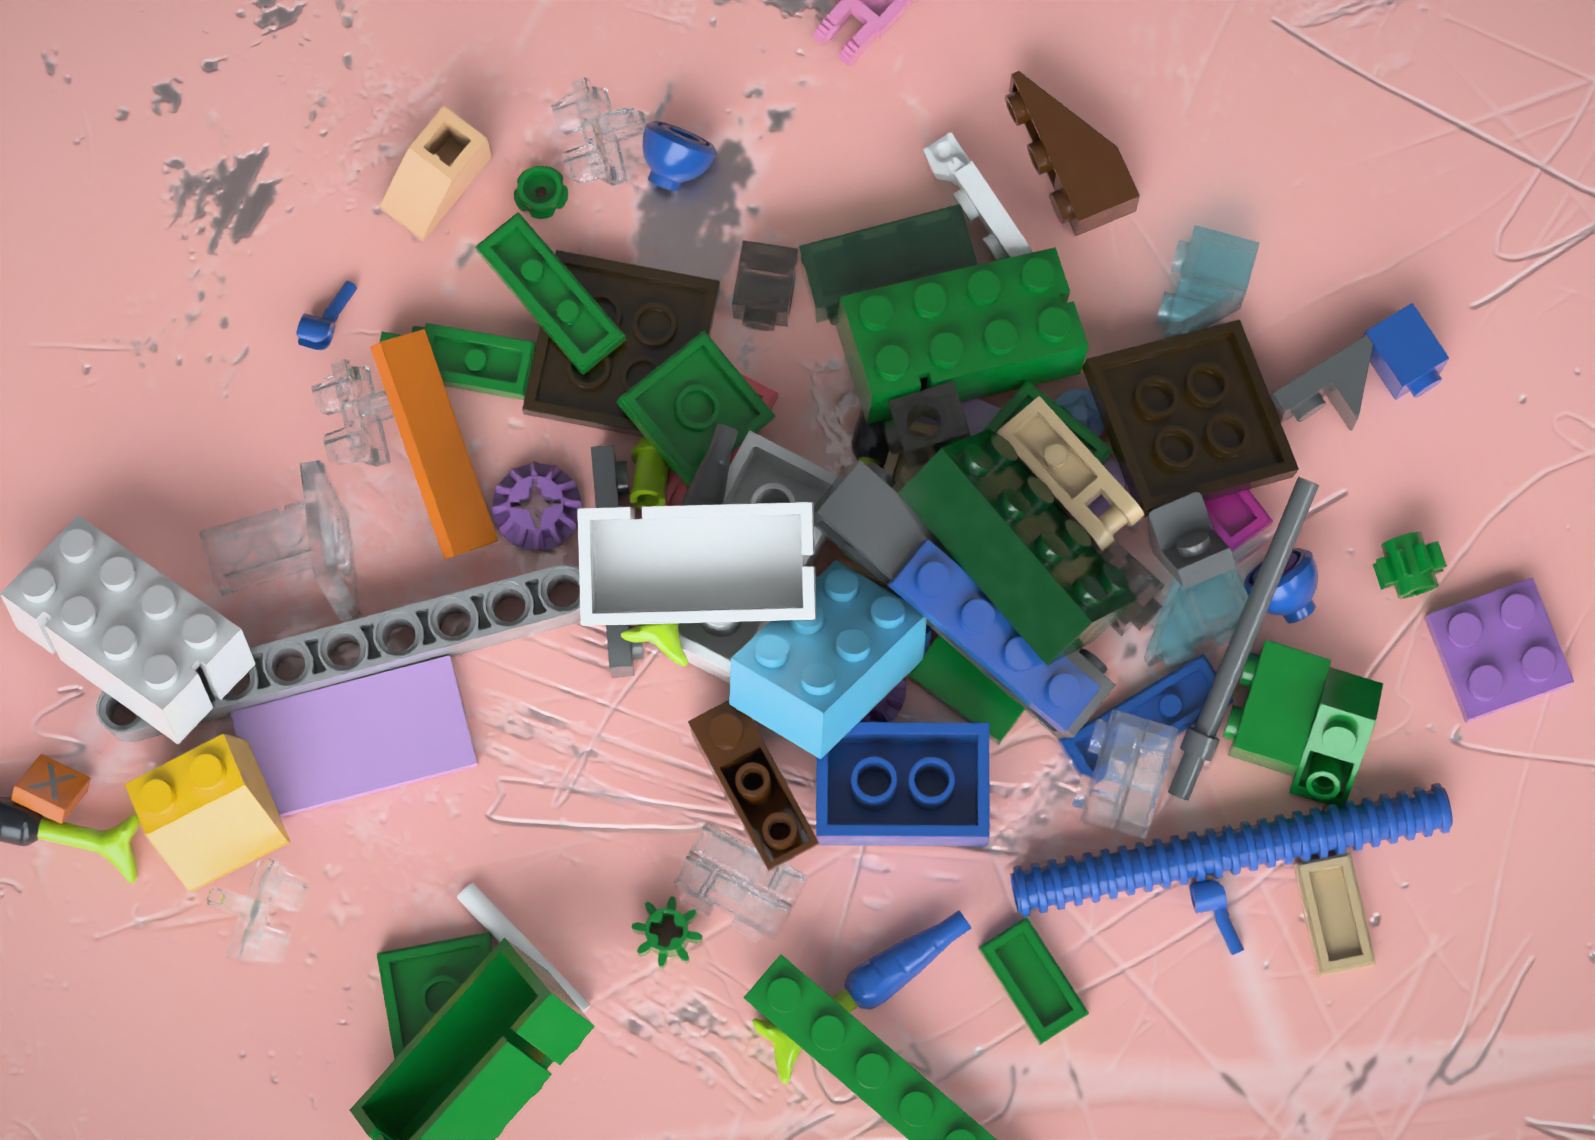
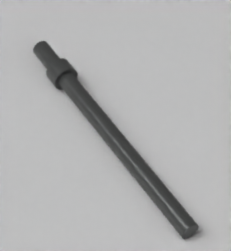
(1200, 742)

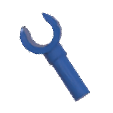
(317, 331)
(1212, 897)

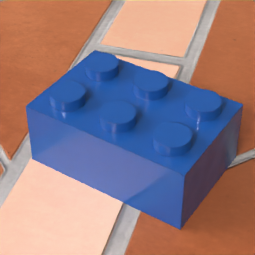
(905, 786)

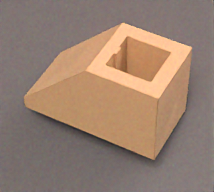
(435, 172)

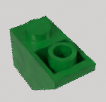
(1337, 738)

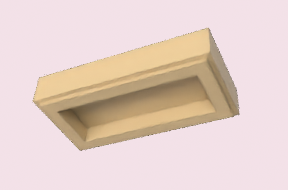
(1334, 914)

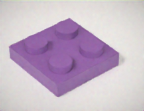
(1499, 650)

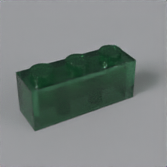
(884, 257)

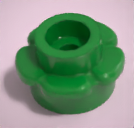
(530, 182)

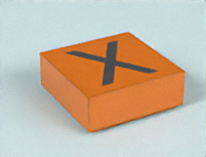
(51, 788)

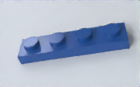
(970, 619)

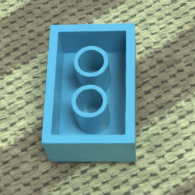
(829, 671)

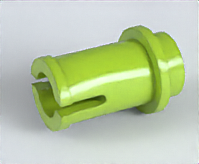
(649, 476)

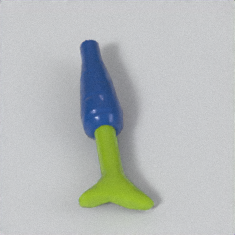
(874, 982)

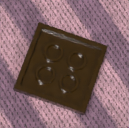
(658, 317)
(1190, 416)

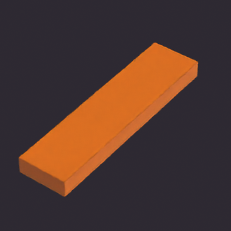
(434, 443)

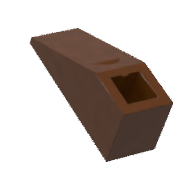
(1080, 162)
(752, 784)

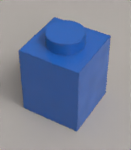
(1406, 353)

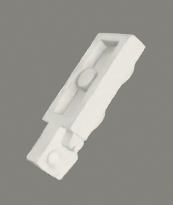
(976, 197)

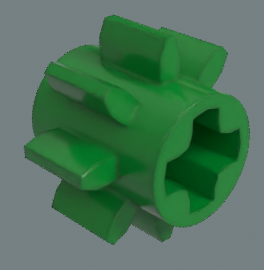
(1409, 565)
(657, 921)

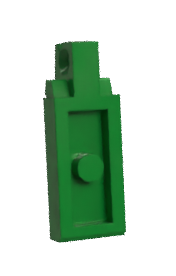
(479, 360)

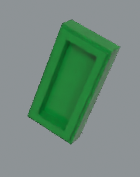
(1033, 981)

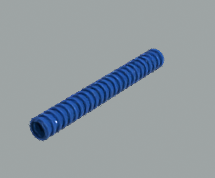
(1232, 849)

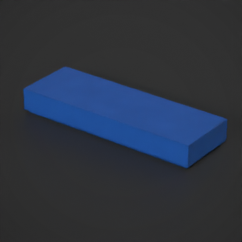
(1170, 701)

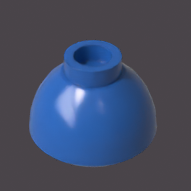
(675, 154)
(1295, 588)

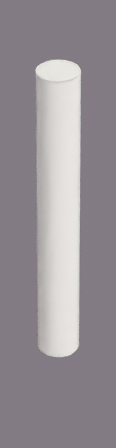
(500, 926)

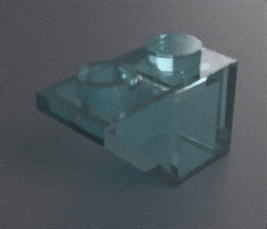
(1211, 283)
(1196, 617)

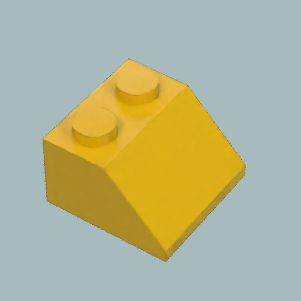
(208, 811)

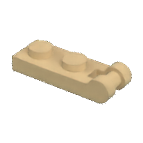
(1070, 471)

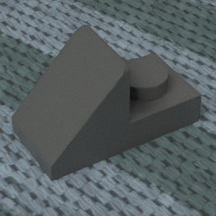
(1338, 378)
(1186, 541)

